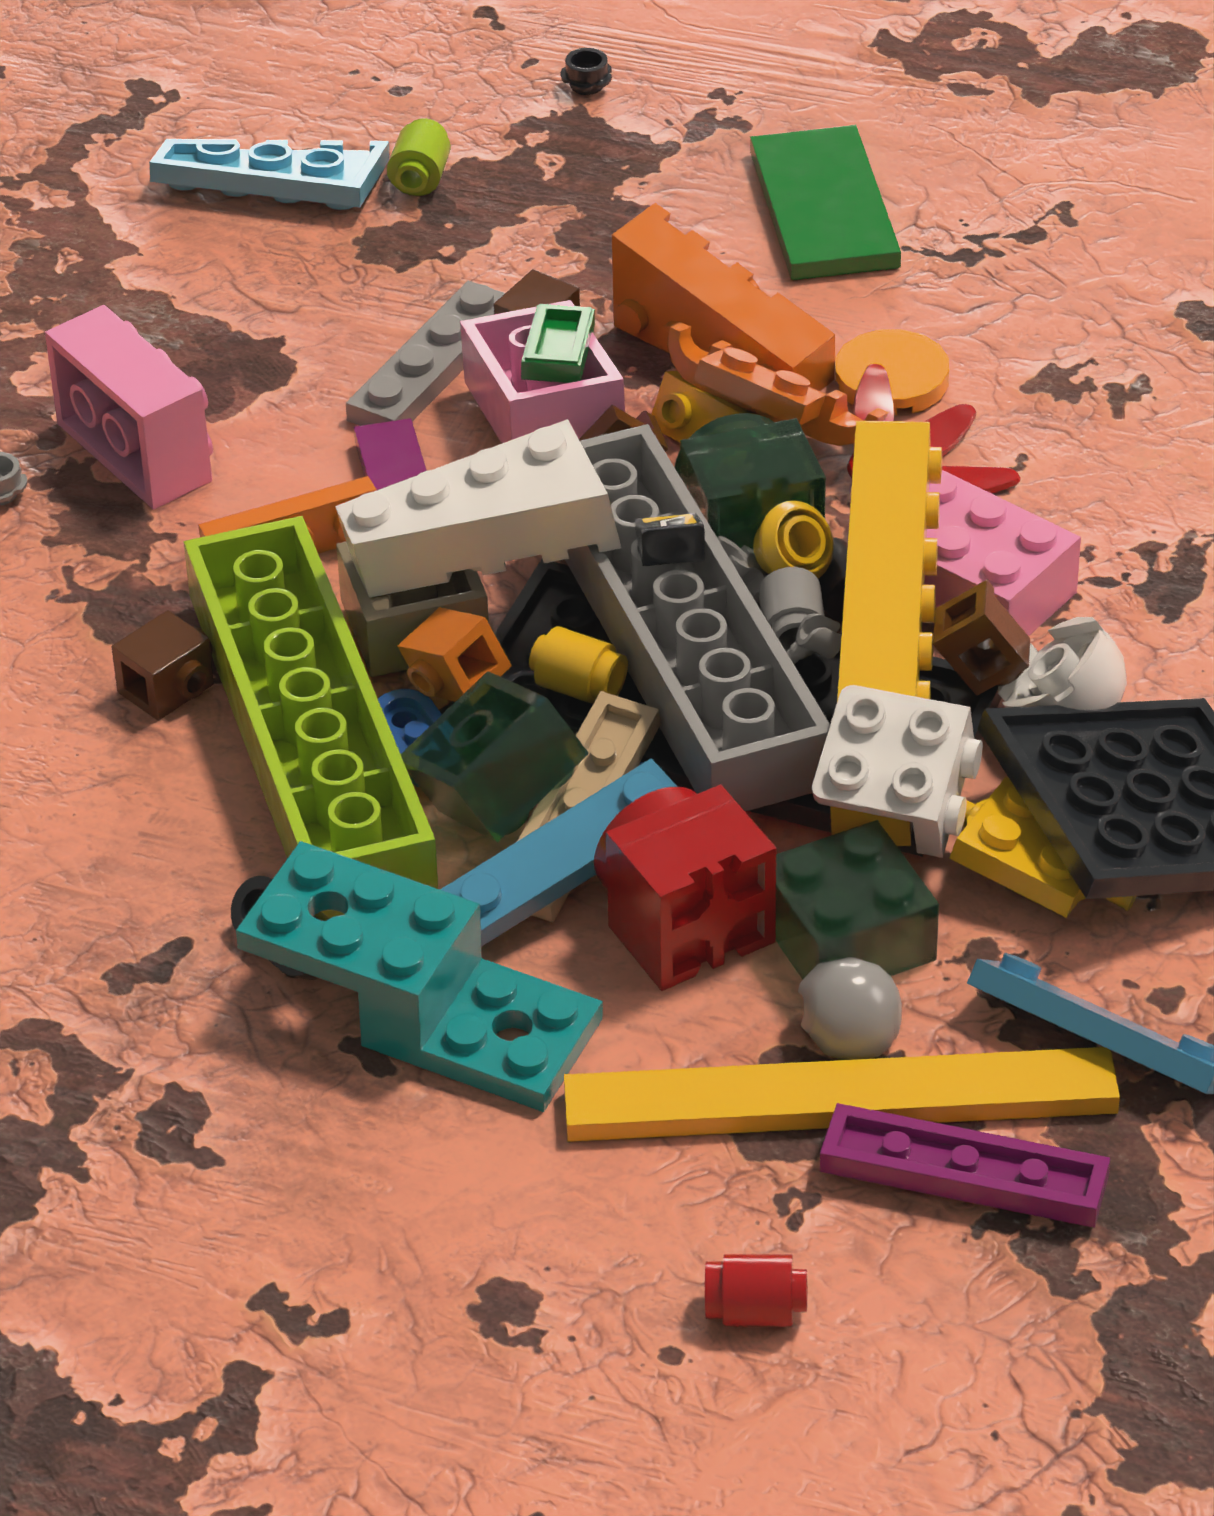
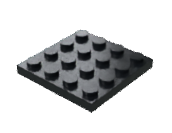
(1117, 790)

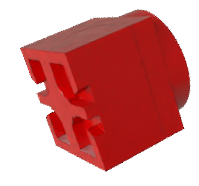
(687, 881)

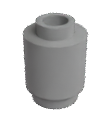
(787, 598)

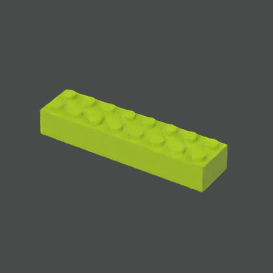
(306, 700)

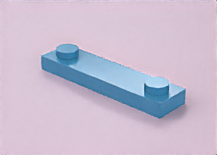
(552, 857)
(1018, 984)

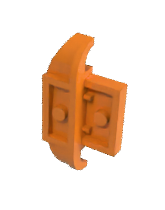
(775, 395)

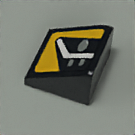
(670, 539)

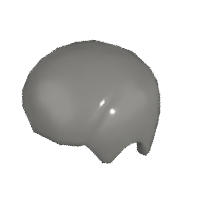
(851, 1008)

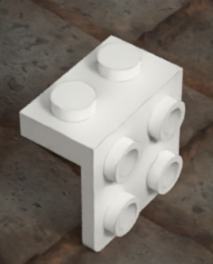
(900, 761)

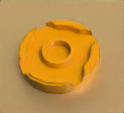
(913, 364)

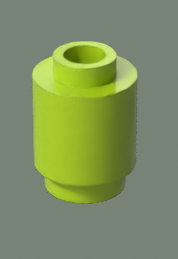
(419, 157)

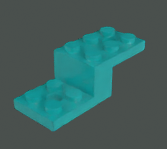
(420, 975)

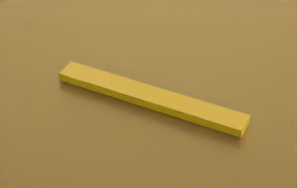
(807, 1093)

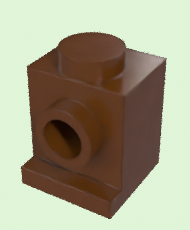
(981, 639)

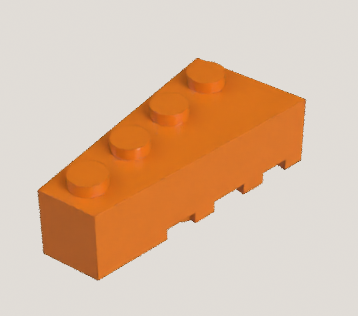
(674, 279)

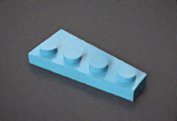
(272, 169)

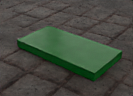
(824, 202)

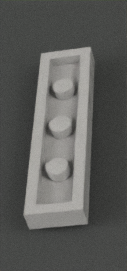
(423, 363)

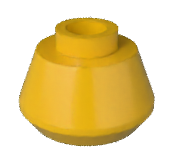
(794, 537)

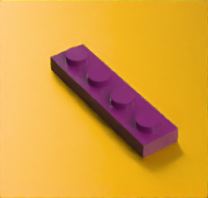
(965, 1165)

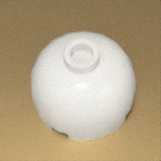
(1073, 671)

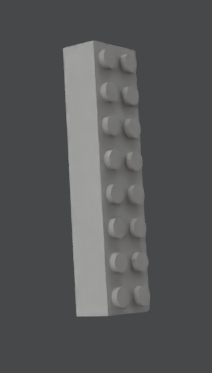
(697, 640)

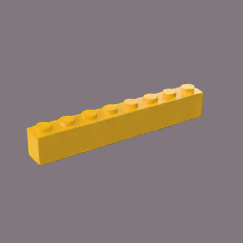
(887, 574)

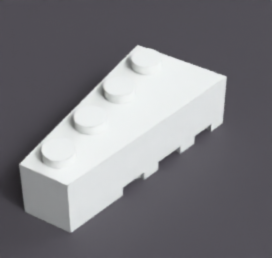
(479, 513)

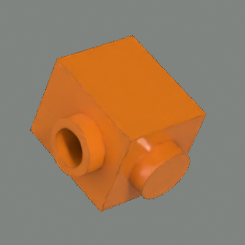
(451, 653)

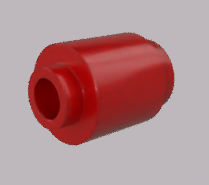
(755, 1290)

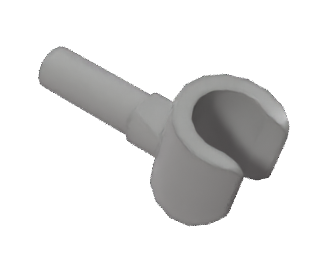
(816, 635)

